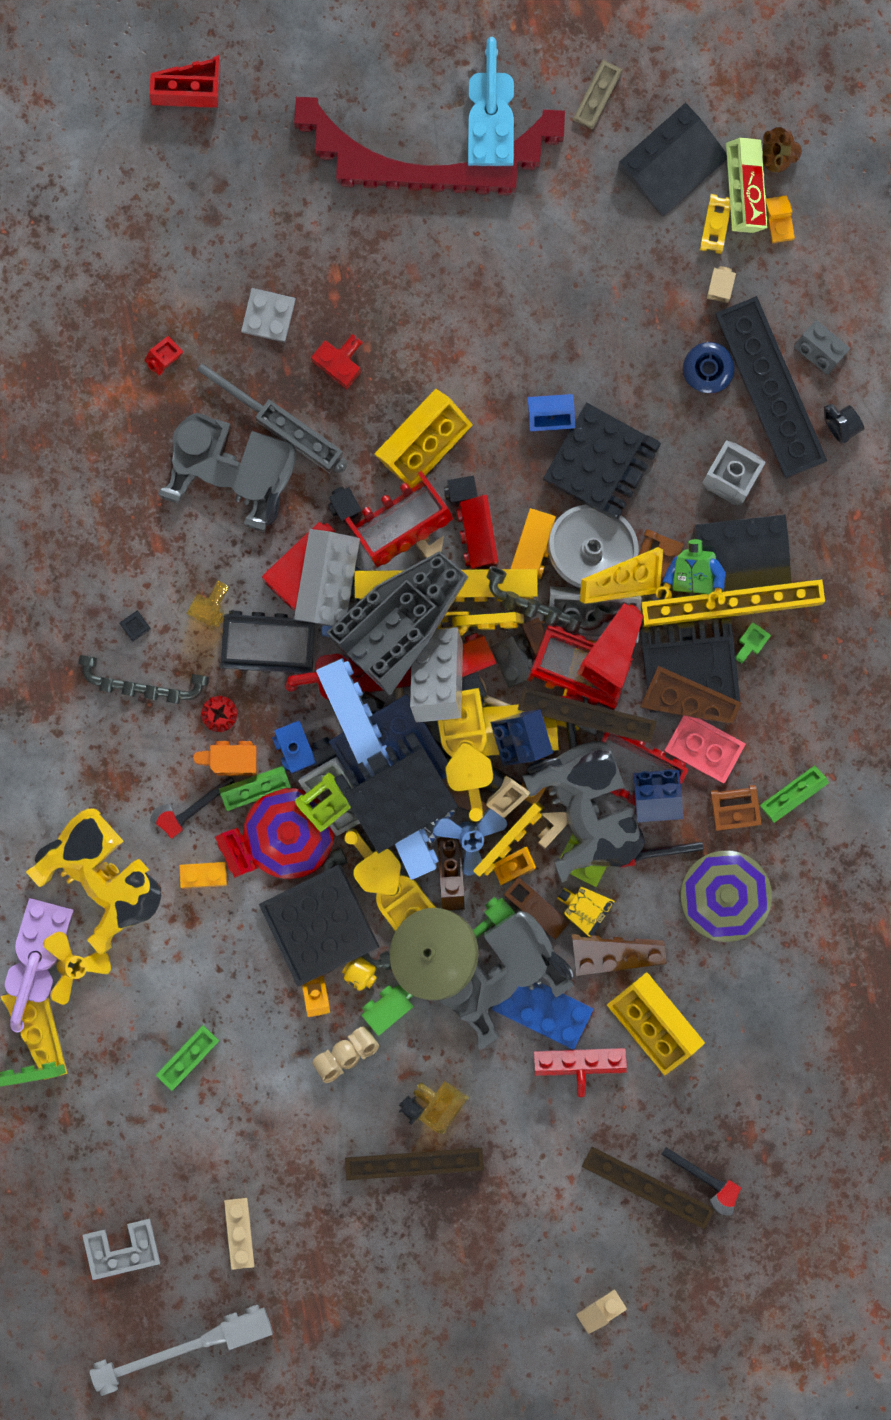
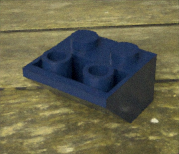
(522, 737)
(658, 795)

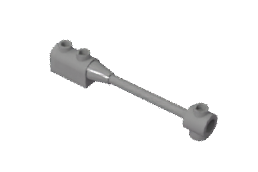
(234, 1331)

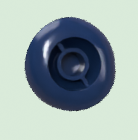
(708, 367)

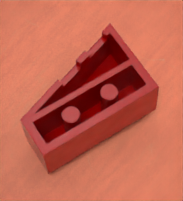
(187, 85)

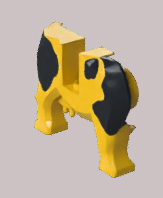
(80, 851)

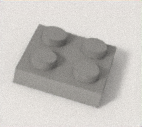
(268, 315)

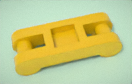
(715, 224)

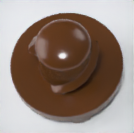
(779, 149)

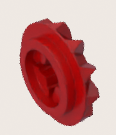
(229, 711)

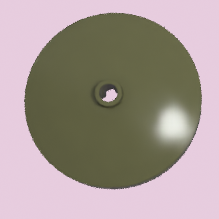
(451, 958)

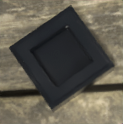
(135, 626)

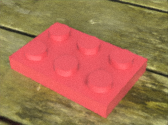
(705, 748)

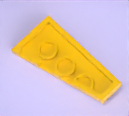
(627, 579)
(515, 833)
(39, 1031)

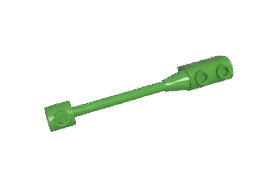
(396, 1000)

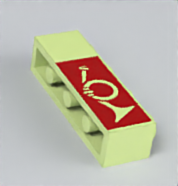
(746, 185)

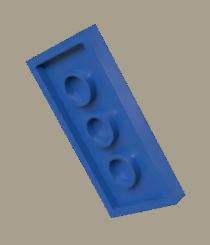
(541, 1011)

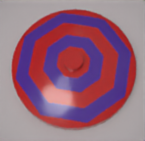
(283, 836)

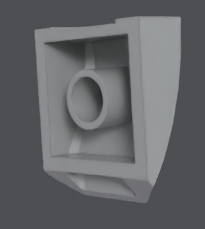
(733, 473)

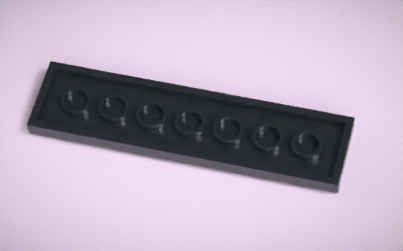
(771, 387)

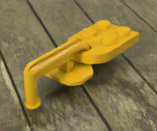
(484, 621)
(468, 766)
(382, 876)

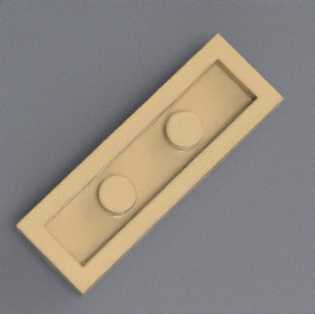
(239, 1233)

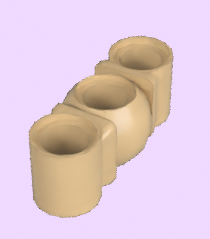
(345, 1054)

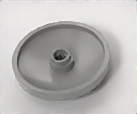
(589, 542)

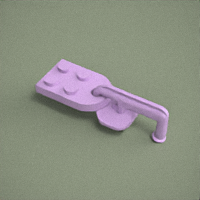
(30, 977)

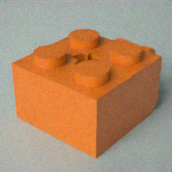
(230, 759)

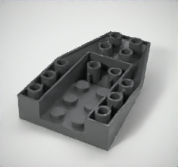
(398, 619)

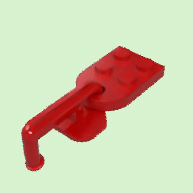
(365, 682)

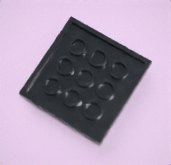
(319, 925)

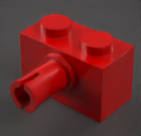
(338, 362)

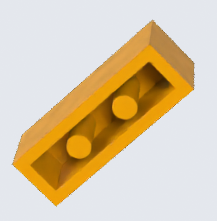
(534, 542)

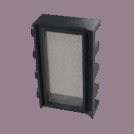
(266, 643)

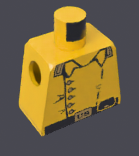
(585, 909)

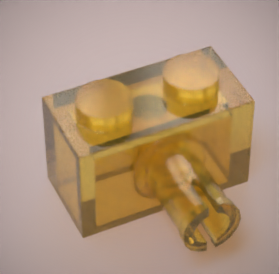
(208, 610)
(441, 1106)

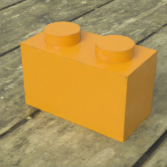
(203, 875)

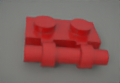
(234, 850)

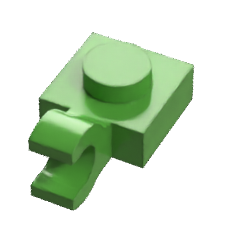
(753, 641)

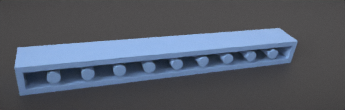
(365, 742)

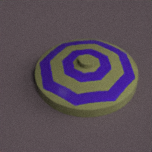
(726, 896)

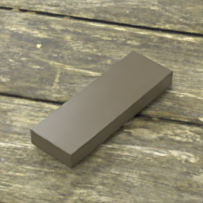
(597, 94)

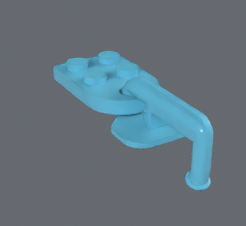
(491, 117)

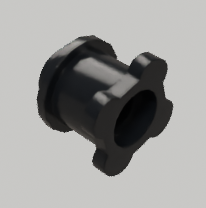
(411, 1109)

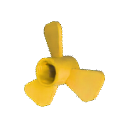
(59, 946)

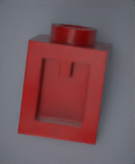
(163, 355)

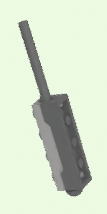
(286, 427)

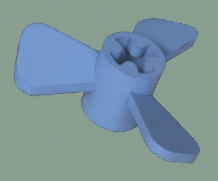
(488, 825)

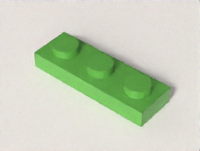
(254, 788)
(794, 794)
(187, 1058)
(29, 1074)

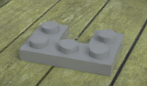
(314, 777)
(109, 1263)

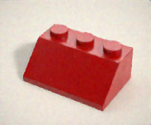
(477, 533)
(476, 654)

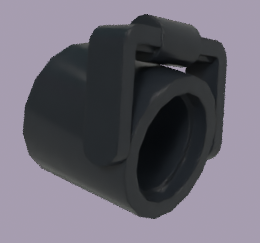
(843, 423)

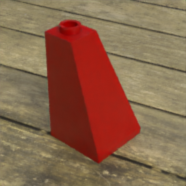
(286, 573)
(611, 654)

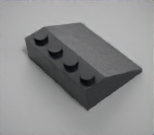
(673, 159)
(749, 550)

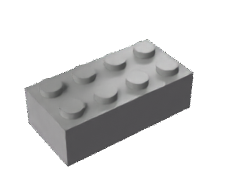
(326, 577)
(438, 678)

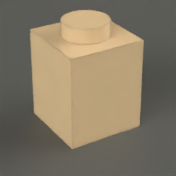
(721, 284)

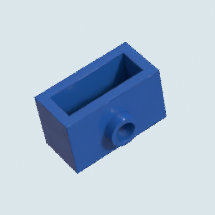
(551, 412)
(294, 747)

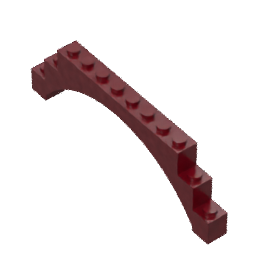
(367, 168)

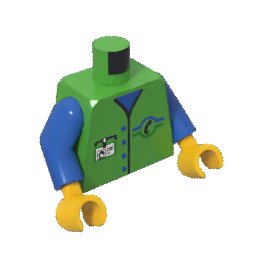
(696, 573)

